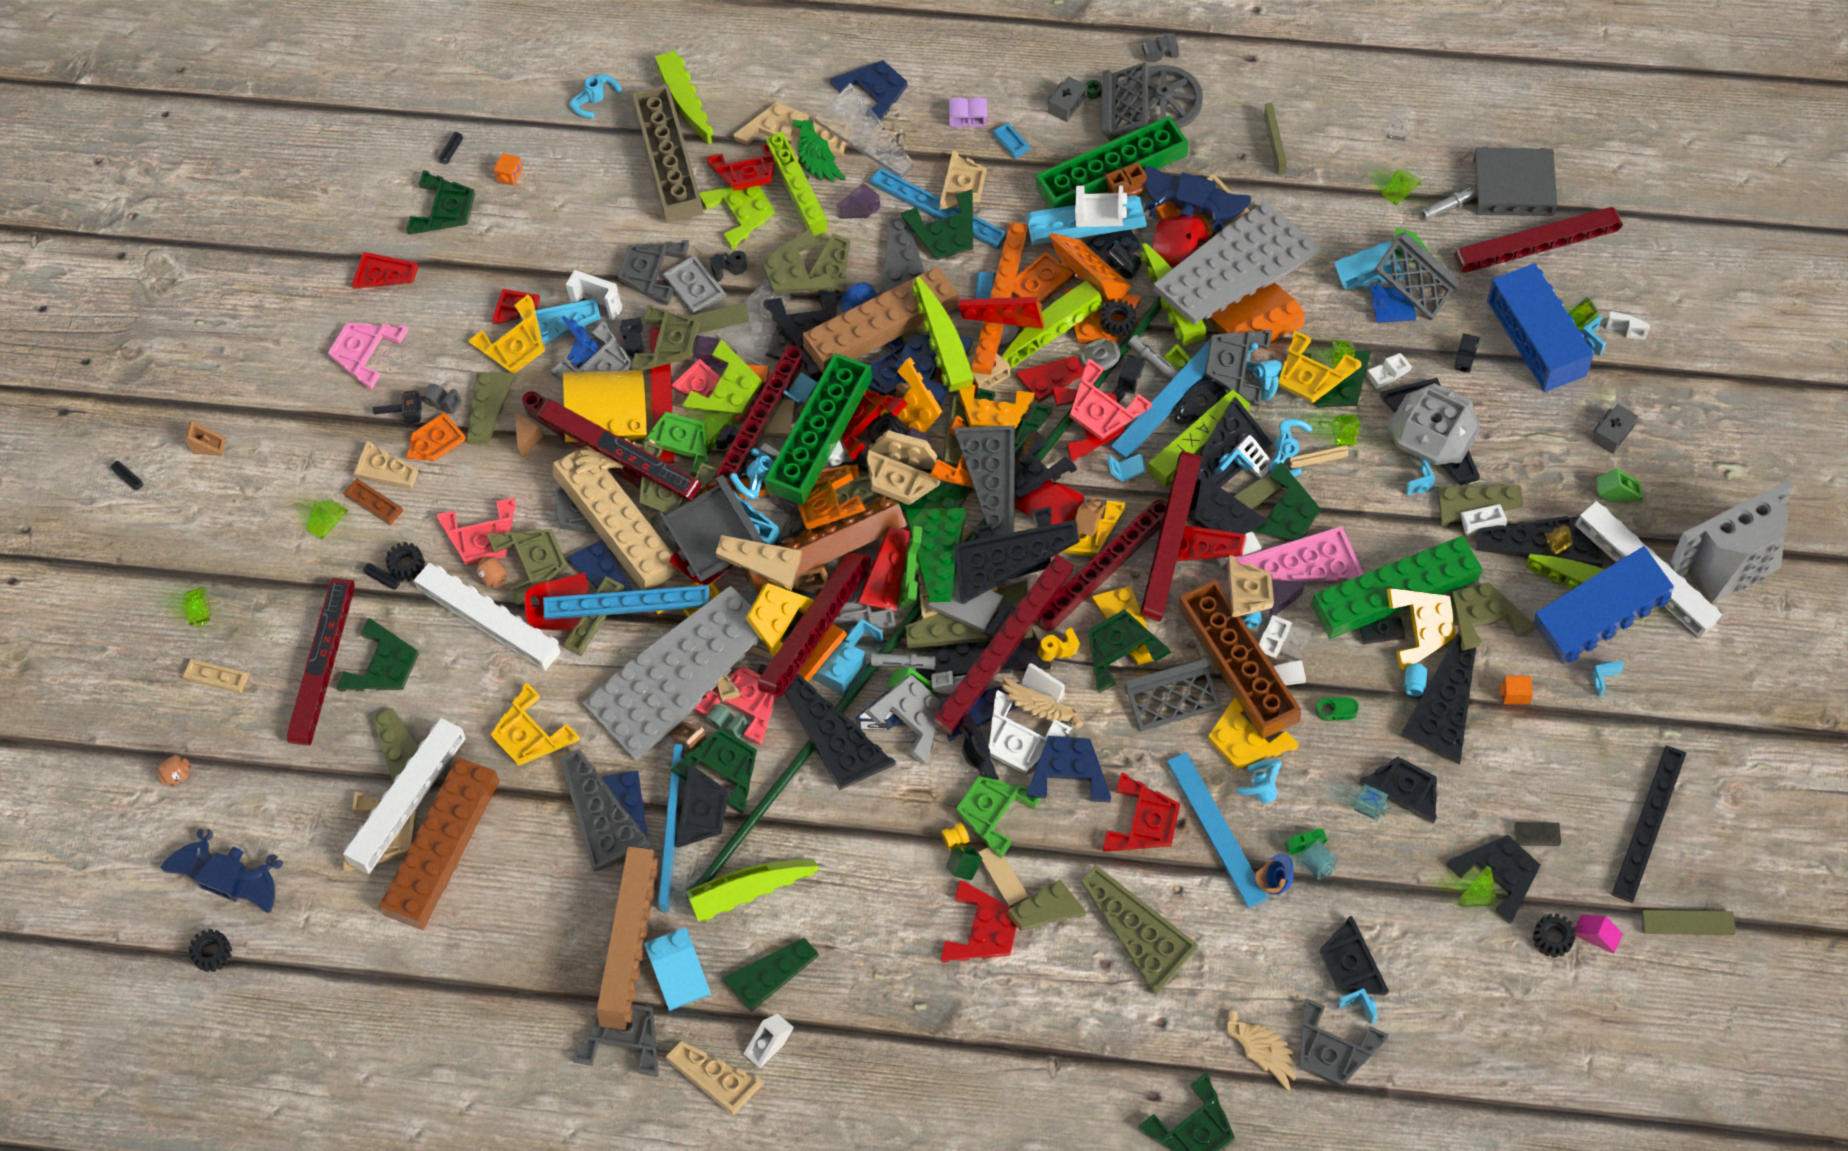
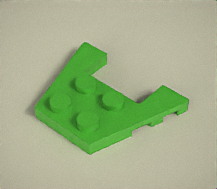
(681, 436)
(909, 585)
(985, 807)

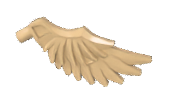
(594, 459)
(1040, 703)
(1263, 1048)

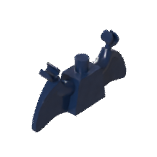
(1193, 196)
(225, 874)

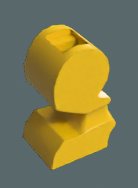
(1052, 646)

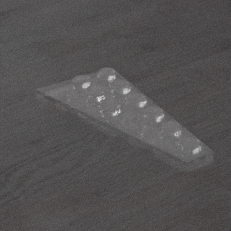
(860, 128)
(754, 337)

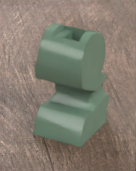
(722, 718)

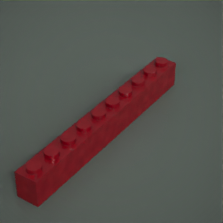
(1003, 645)

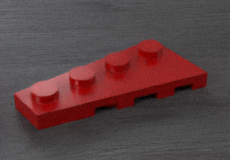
(1010, 311)
(1209, 544)
(884, 581)

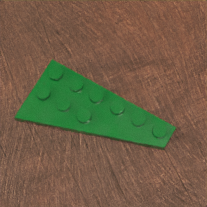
(937, 551)

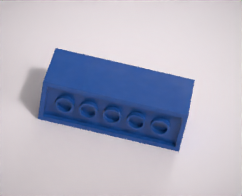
(1540, 327)
(1603, 605)

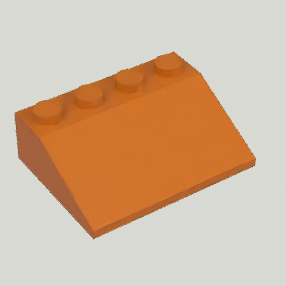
(1089, 267)
(1265, 310)

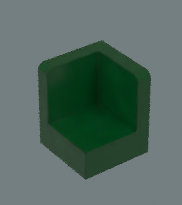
(964, 862)

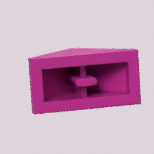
(1598, 931)

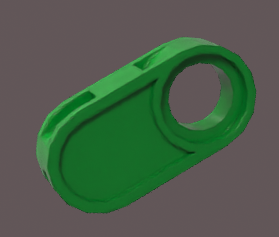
(1343, 709)
(1304, 841)

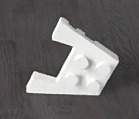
(1015, 743)

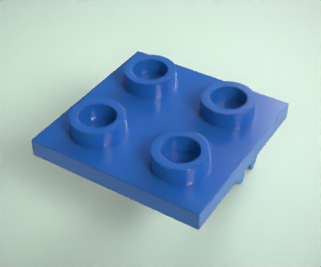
(1390, 305)
(583, 346)

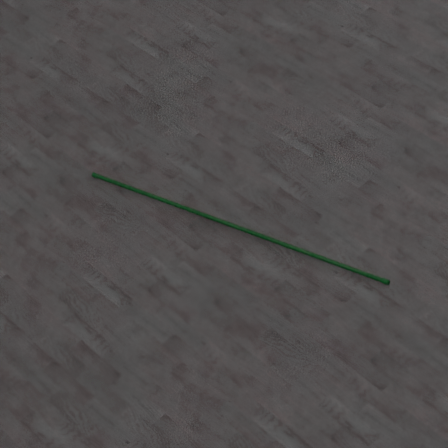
(891, 643)

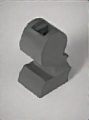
(1156, 49)
(437, 396)

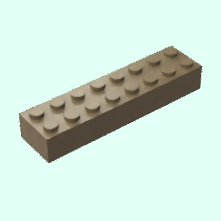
(667, 154)

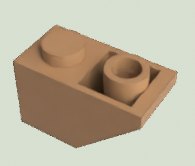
(1089, 516)

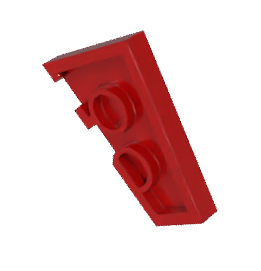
(383, 271)
(1049, 375)

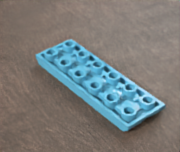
(1063, 222)

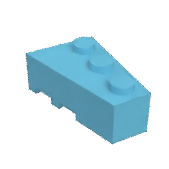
(1359, 268)
(766, 528)

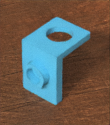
(1591, 338)
(801, 388)
(1235, 455)
(1128, 468)
(1422, 484)
(863, 627)
(1605, 669)
(1367, 1003)

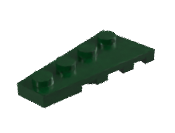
(767, 975)

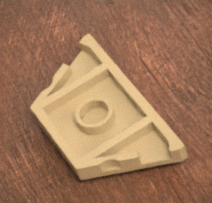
(962, 176)
(905, 449)
(898, 479)
(1249, 588)

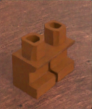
(1131, 178)

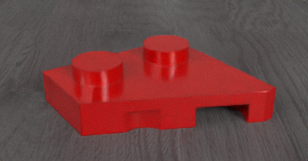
(505, 308)

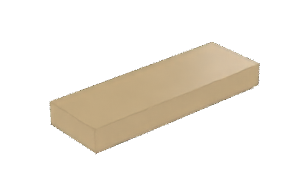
(215, 676)
(1003, 877)

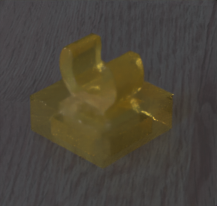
(1559, 539)

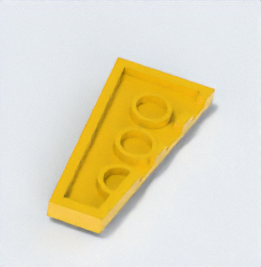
(1116, 601)

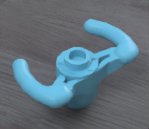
(593, 93)
(1265, 372)
(1286, 445)
(756, 472)
(1263, 781)

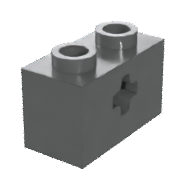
(1067, 99)
(1615, 428)

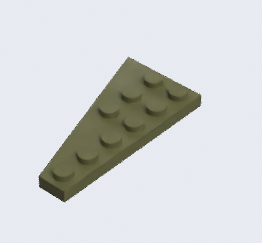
(944, 630)
(1146, 936)

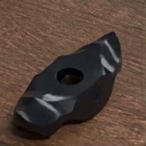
(1190, 410)
(976, 749)

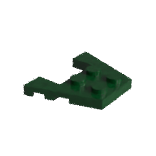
(450, 206)
(947, 235)
(1348, 390)
(1025, 427)
(943, 496)
(1294, 510)
(1116, 639)
(389, 664)
(728, 759)
(1202, 1131)

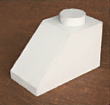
(768, 1039)

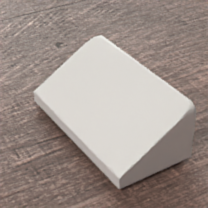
(1482, 518)
(1043, 682)

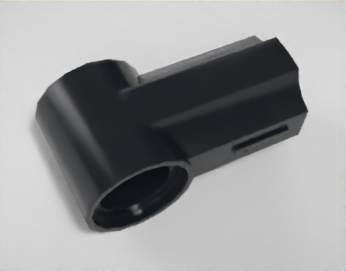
(1127, 262)

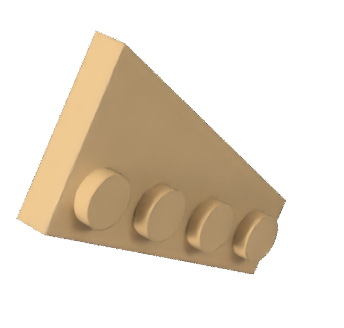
(768, 560)
(721, 1082)

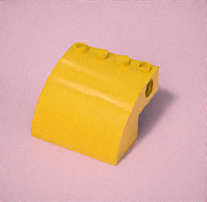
(609, 400)

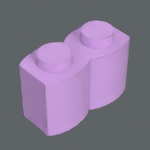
(968, 112)

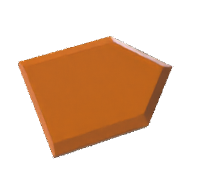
(434, 439)

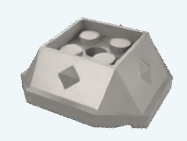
(1431, 441)

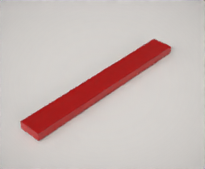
(661, 392)

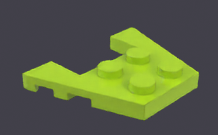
(748, 207)
(733, 391)

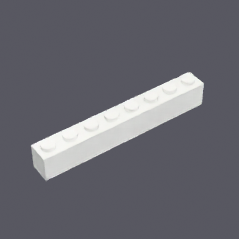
(1618, 542)
(487, 616)
(404, 796)

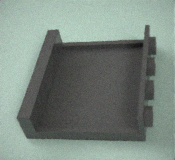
(1515, 181)
(702, 522)

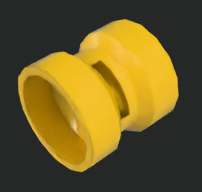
(955, 836)

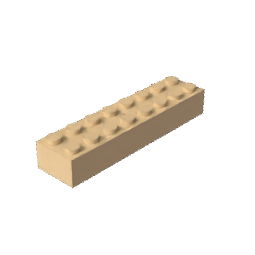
(616, 521)

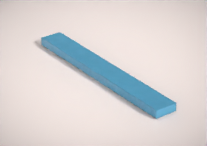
(930, 205)
(1162, 405)
(626, 602)
(1217, 830)
(670, 833)

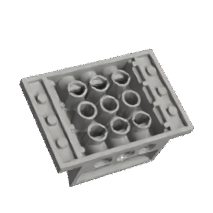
(1736, 545)

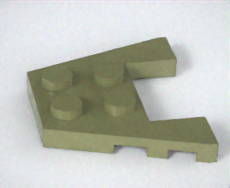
(787, 271)
(673, 342)
(659, 498)
(538, 554)
(1482, 606)

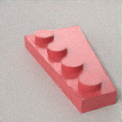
(701, 380)

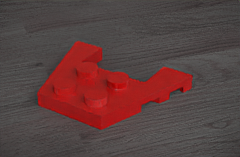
(745, 173)
(866, 411)
(1075, 450)
(1153, 819)
(991, 930)

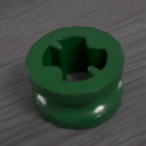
(1097, 86)

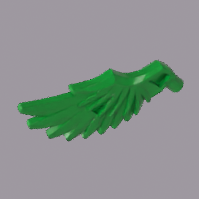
(816, 152)

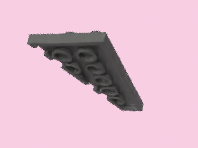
(901, 256)
(991, 465)
(601, 816)

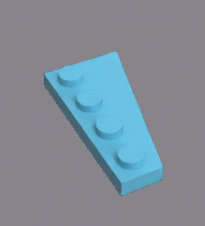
(552, 324)

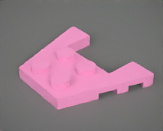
(358, 343)

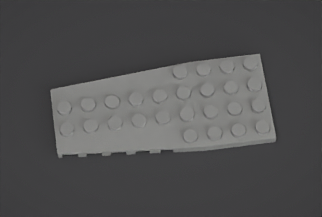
(1236, 263)
(674, 674)

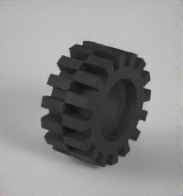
(1118, 308)
(883, 424)
(401, 552)
(201, 942)
(1551, 947)

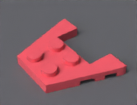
(1097, 410)
(472, 540)
(751, 702)

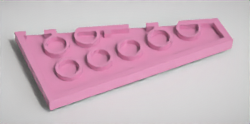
(1309, 559)

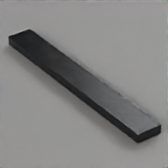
(1648, 824)

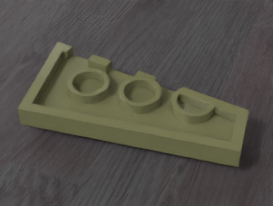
(1467, 498)
(395, 741)

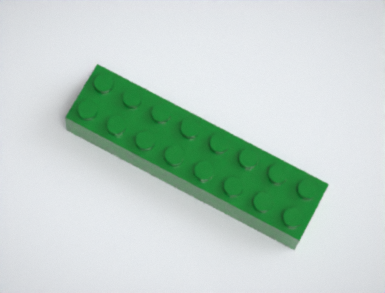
(1150, 145)
(818, 429)
(1366, 597)

